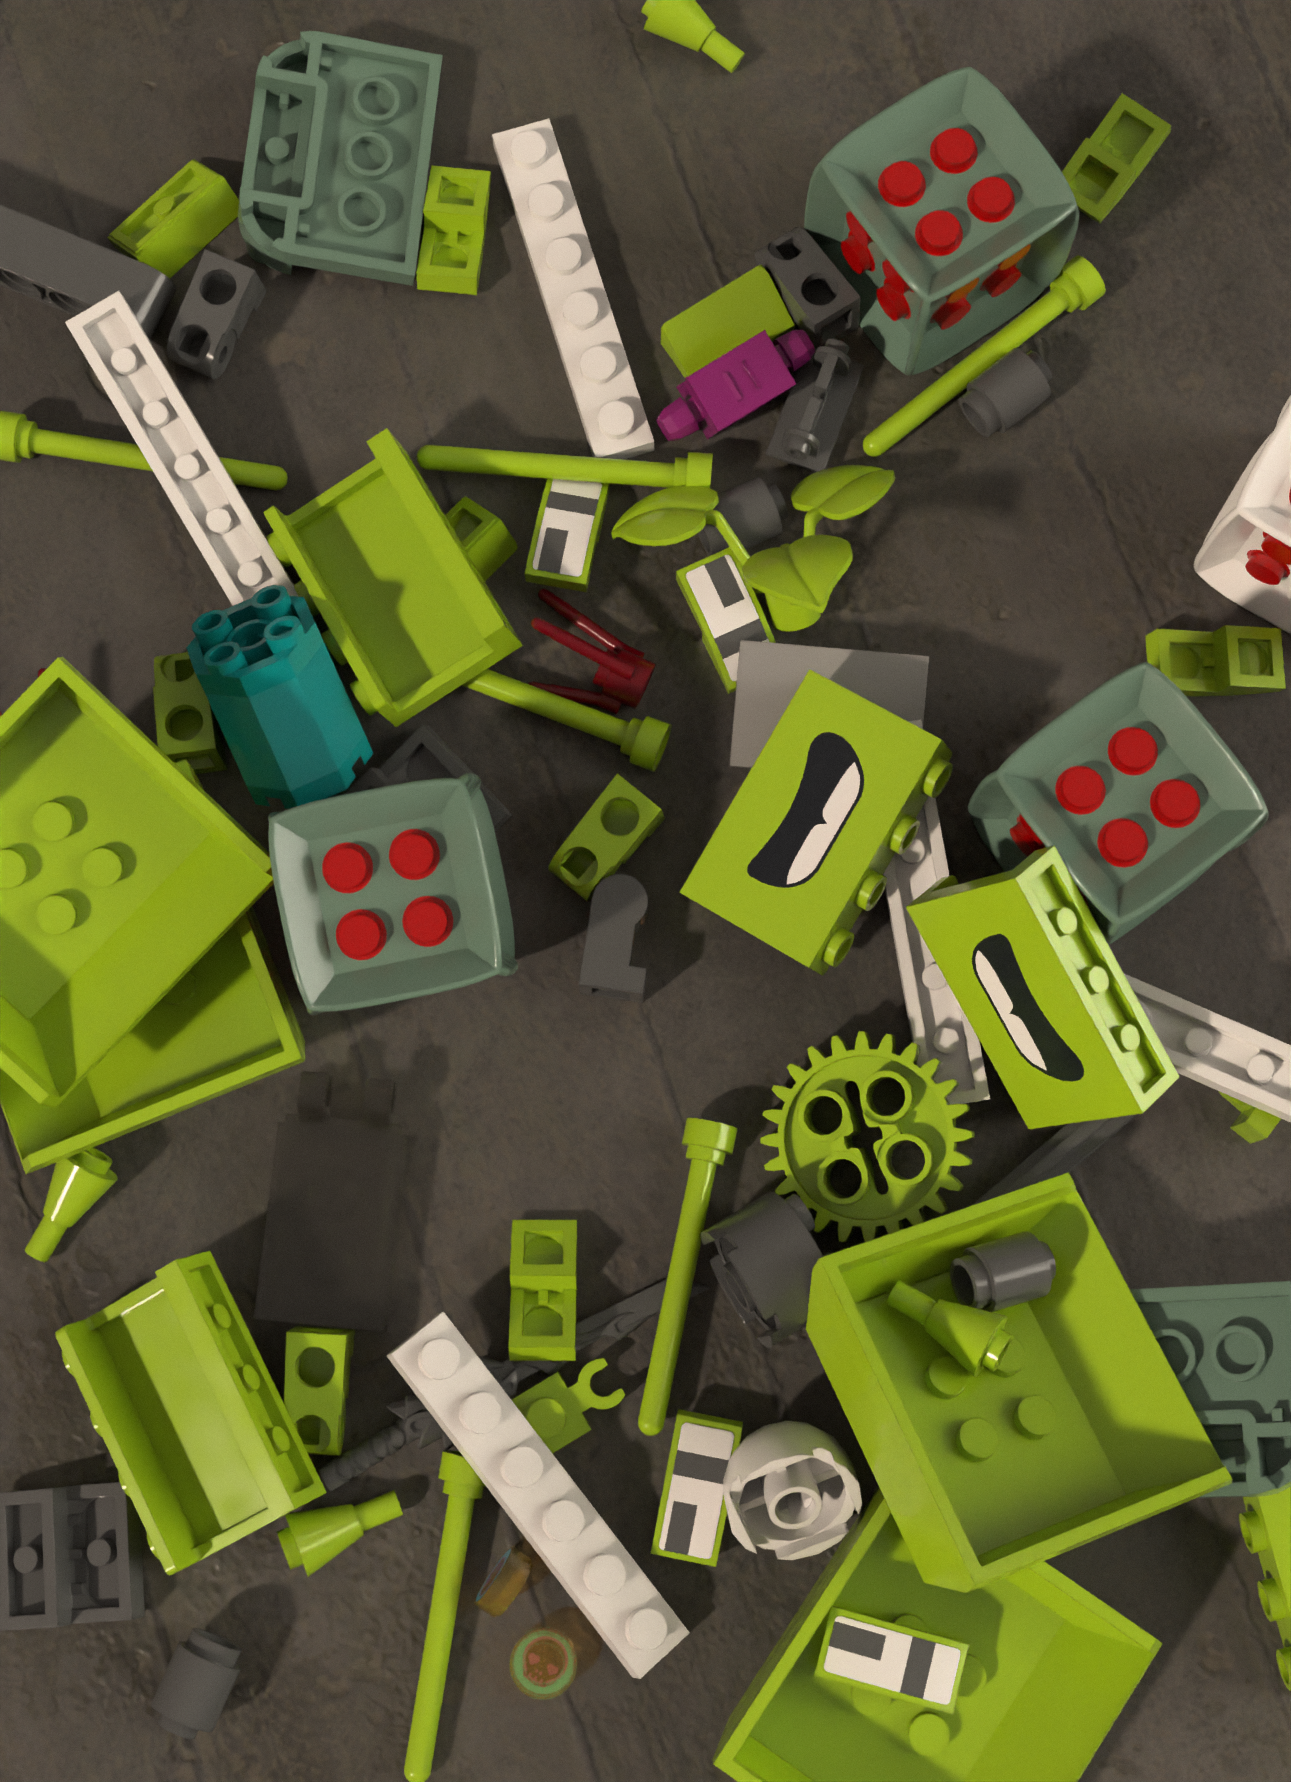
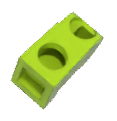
(184, 716)
(605, 837)
(318, 1385)

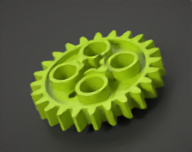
(924, 1119)

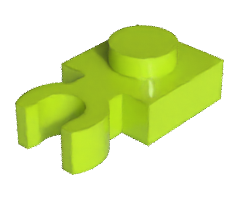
(558, 1410)

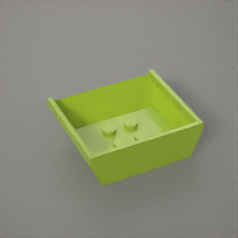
(106, 880)
(203, 1039)
(1023, 1460)
(1033, 1697)

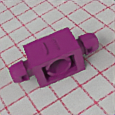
(735, 385)

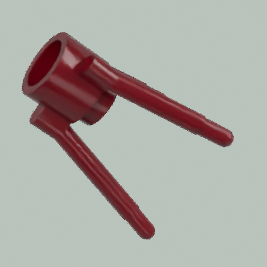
(622, 668)

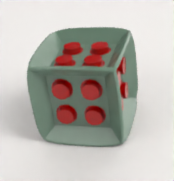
(941, 218)
(1126, 793)
(391, 893)

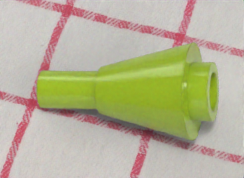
(691, 27)
(73, 1190)
(967, 1333)
(323, 1533)

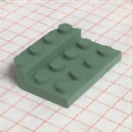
(339, 156)
(1236, 1371)

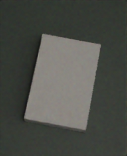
(773, 672)

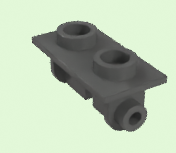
(816, 408)

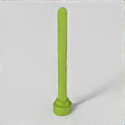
(1073, 289)
(23, 439)
(688, 471)
(639, 739)
(706, 1149)
(463, 1488)

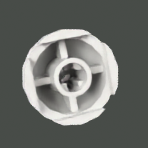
(790, 1490)

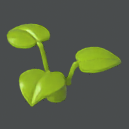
(792, 576)

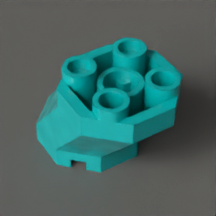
(278, 698)

